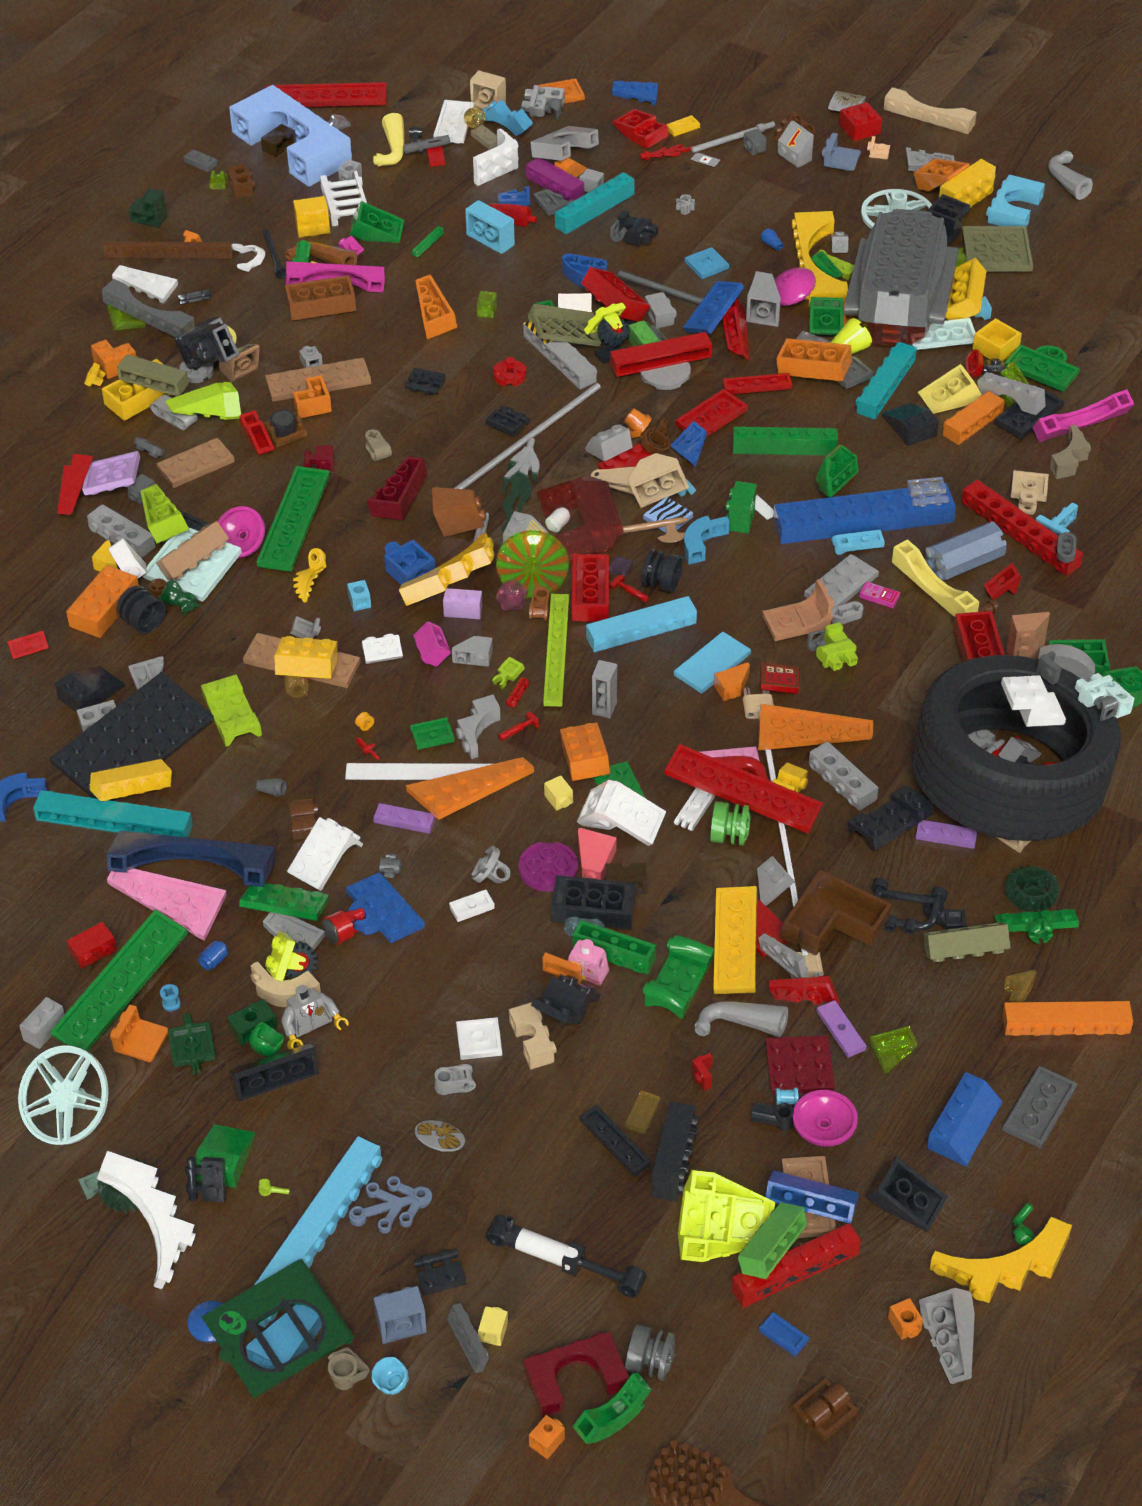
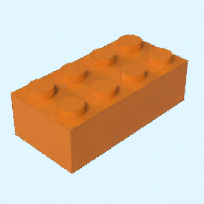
(814, 359)
(96, 606)

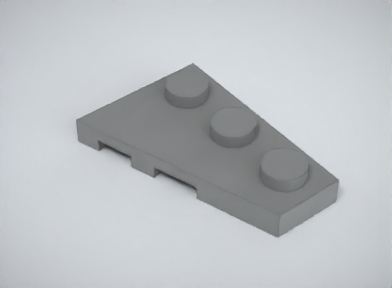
(918, 159)
(295, 928)

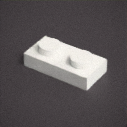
(471, 905)

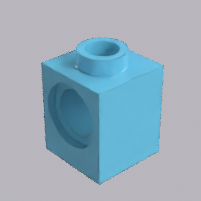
(359, 595)

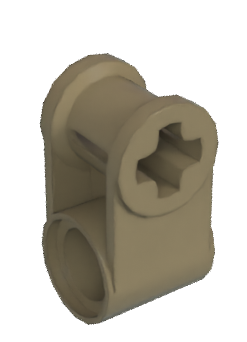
(377, 446)

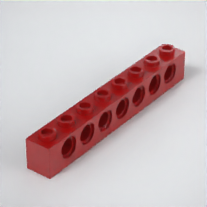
(1017, 525)

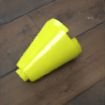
(854, 335)

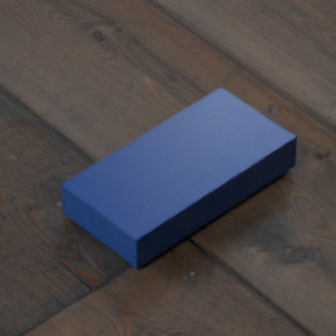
(784, 1334)

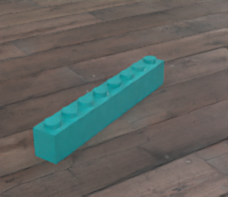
(110, 815)

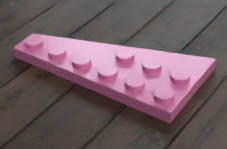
(182, 901)

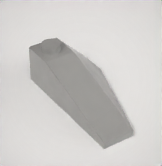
(951, 1325)

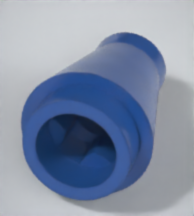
(770, 238)

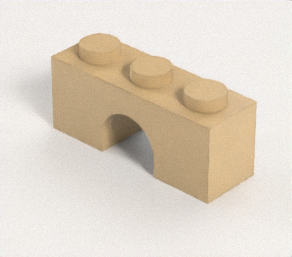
(527, 1021)

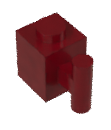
(323, 458)

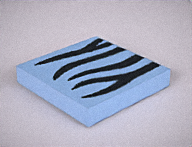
(666, 510)

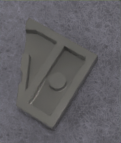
(550, 201)

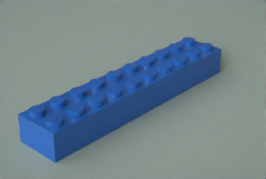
(857, 513)

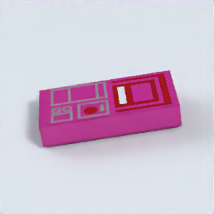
(879, 594)

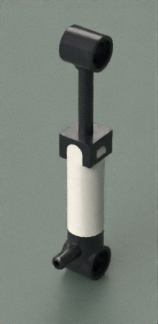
(569, 1257)

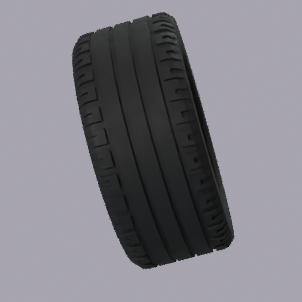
(1004, 795)

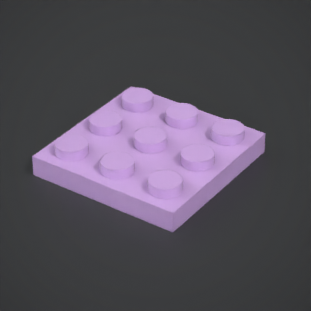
(111, 473)

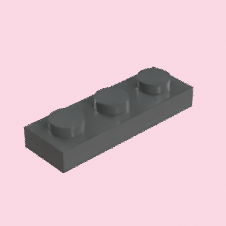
(468, 1338)

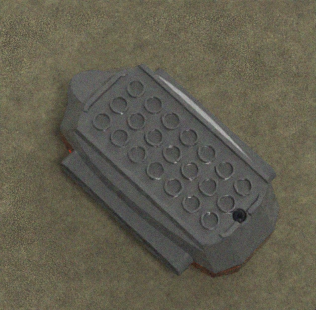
(902, 277)

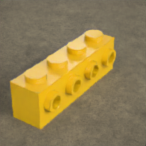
(130, 780)

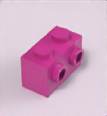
(431, 644)

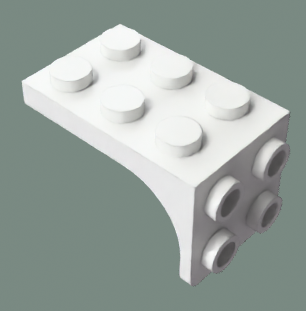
(497, 160)
(322, 852)

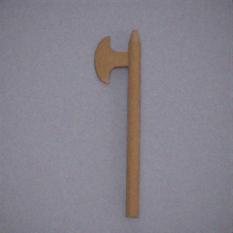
(671, 535)

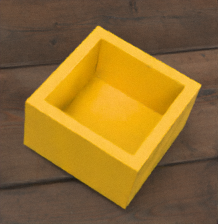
(311, 216)
(996, 340)

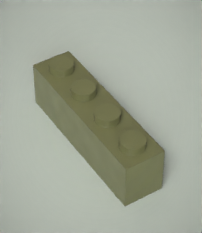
(152, 375)
(966, 940)

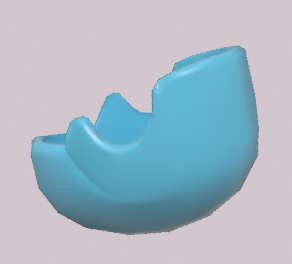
(390, 1375)

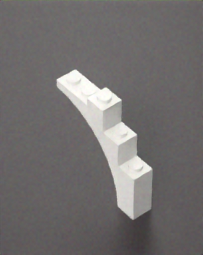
(158, 1208)

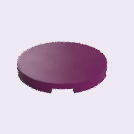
(543, 862)

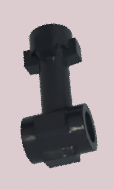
(415, 132)

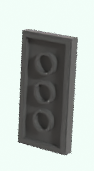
(1039, 1107)

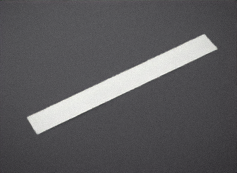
(403, 771)

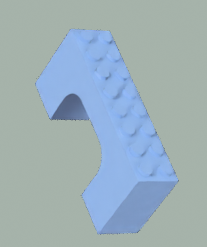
(318, 145)

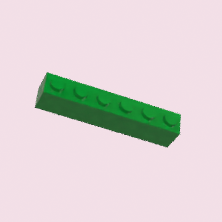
(784, 440)

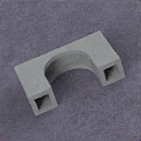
(558, 144)

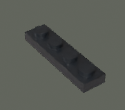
(615, 1140)

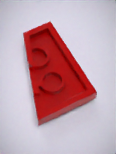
(814, 989)

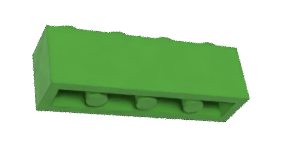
(772, 1240)

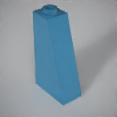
(285, 1337)

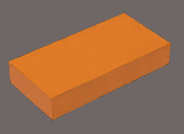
(560, 966)

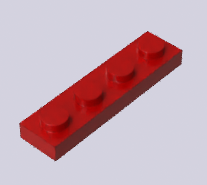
(757, 383)

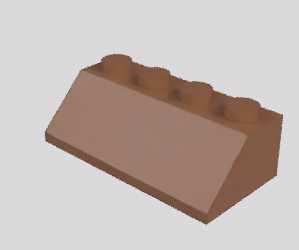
(1027, 634)

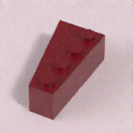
(400, 490)

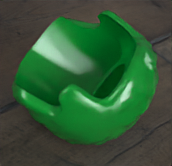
(265, 1040)

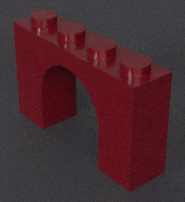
(595, 1352)

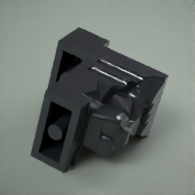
(207, 343)

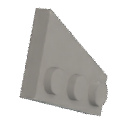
(784, 956)

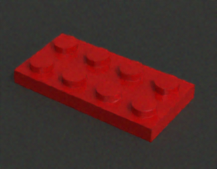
(713, 412)

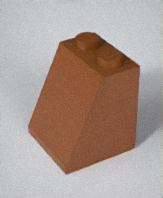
(457, 510)

